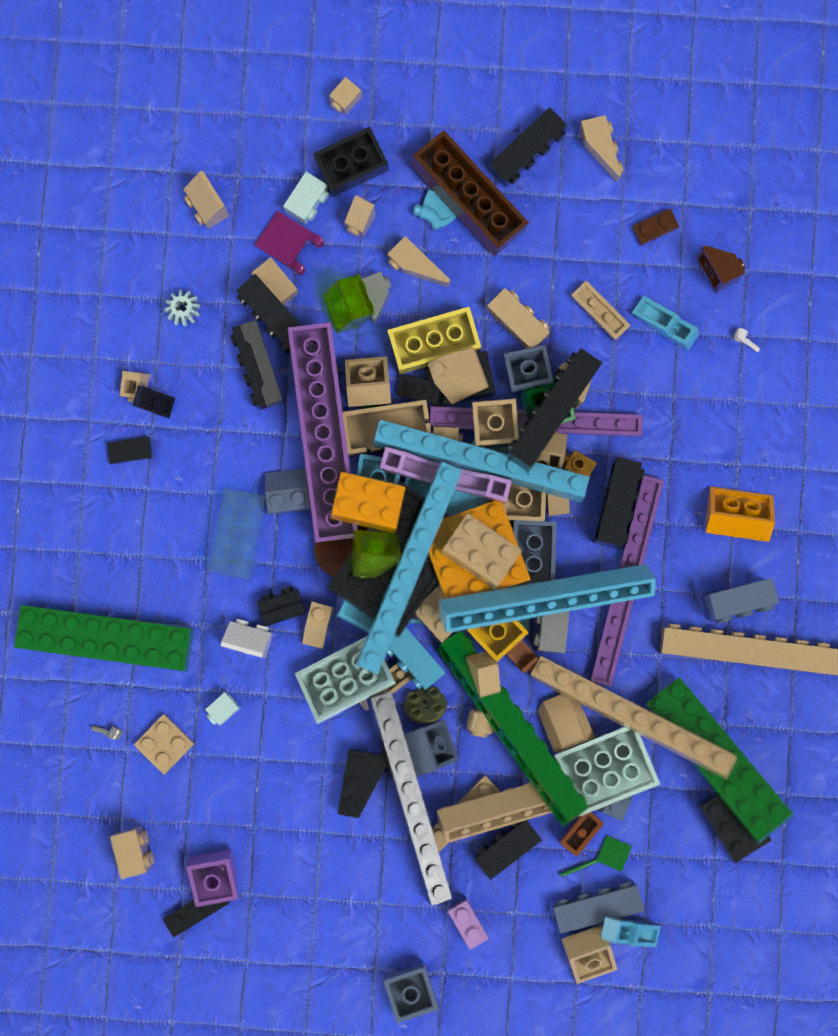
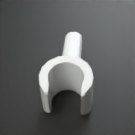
(740, 336)

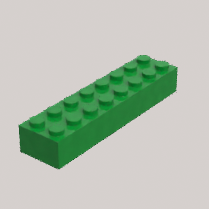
(104, 638)
(745, 789)

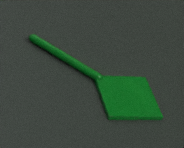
(613, 854)

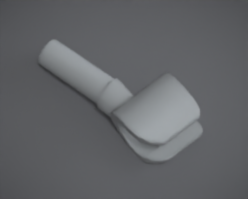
(113, 733)

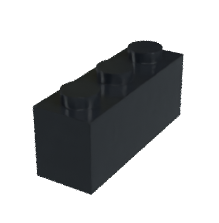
(506, 848)

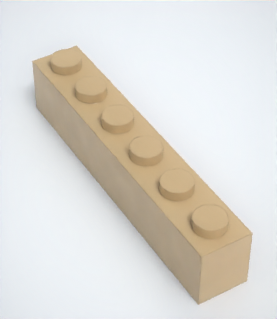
(491, 812)

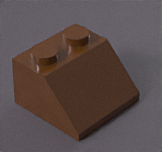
(720, 267)

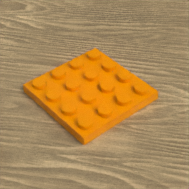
(454, 579)

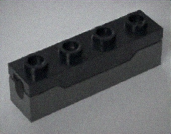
(257, 365)

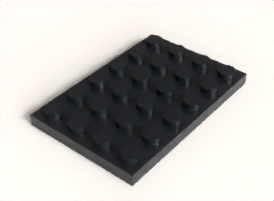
(369, 592)

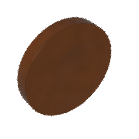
(333, 553)

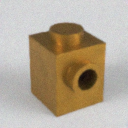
(579, 464)

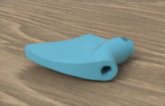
(435, 211)

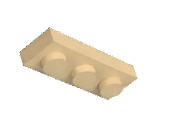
(600, 311)

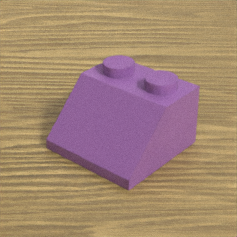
(213, 877)

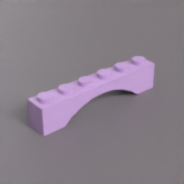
(423, 470)

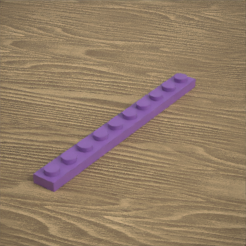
(584, 424)
(632, 555)

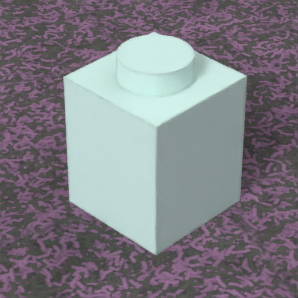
(222, 709)

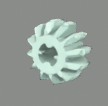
(188, 302)

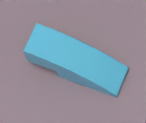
(666, 323)
(630, 932)

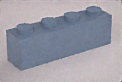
(593, 908)

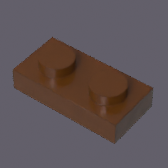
(655, 227)

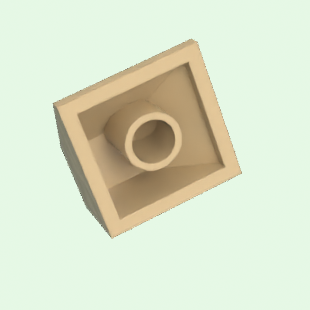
(458, 375)

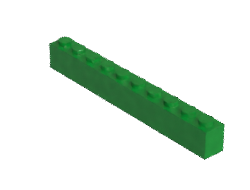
(516, 735)

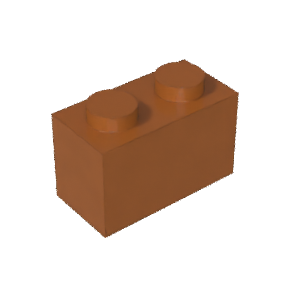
(580, 833)

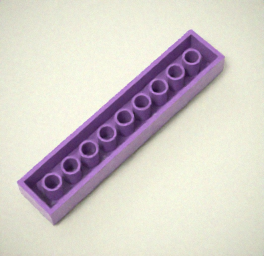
(320, 424)

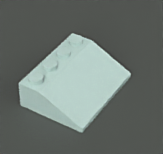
(339, 684)
(609, 768)

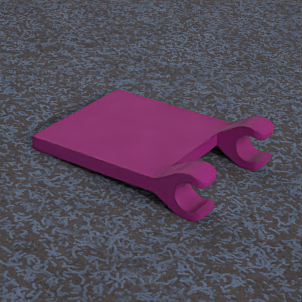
(285, 239)

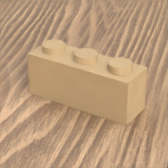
(518, 319)

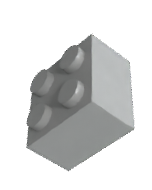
(552, 632)

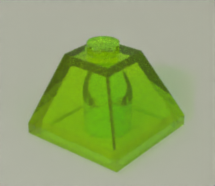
(374, 553)

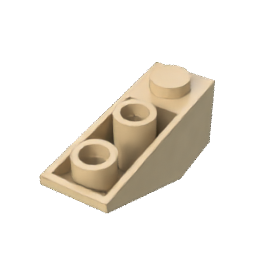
(598, 141)

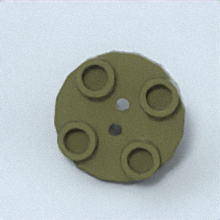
(425, 705)

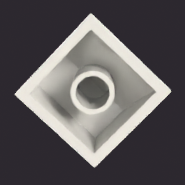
(247, 639)

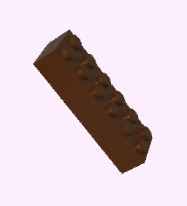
(469, 193)

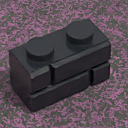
(281, 607)

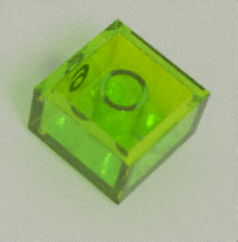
(348, 303)

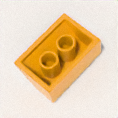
(740, 514)

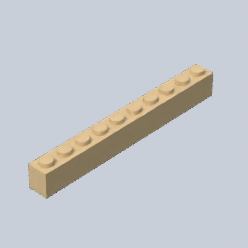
(749, 650)
(634, 718)

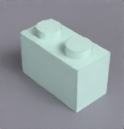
(306, 198)

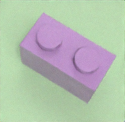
(468, 923)

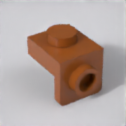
(523, 656)

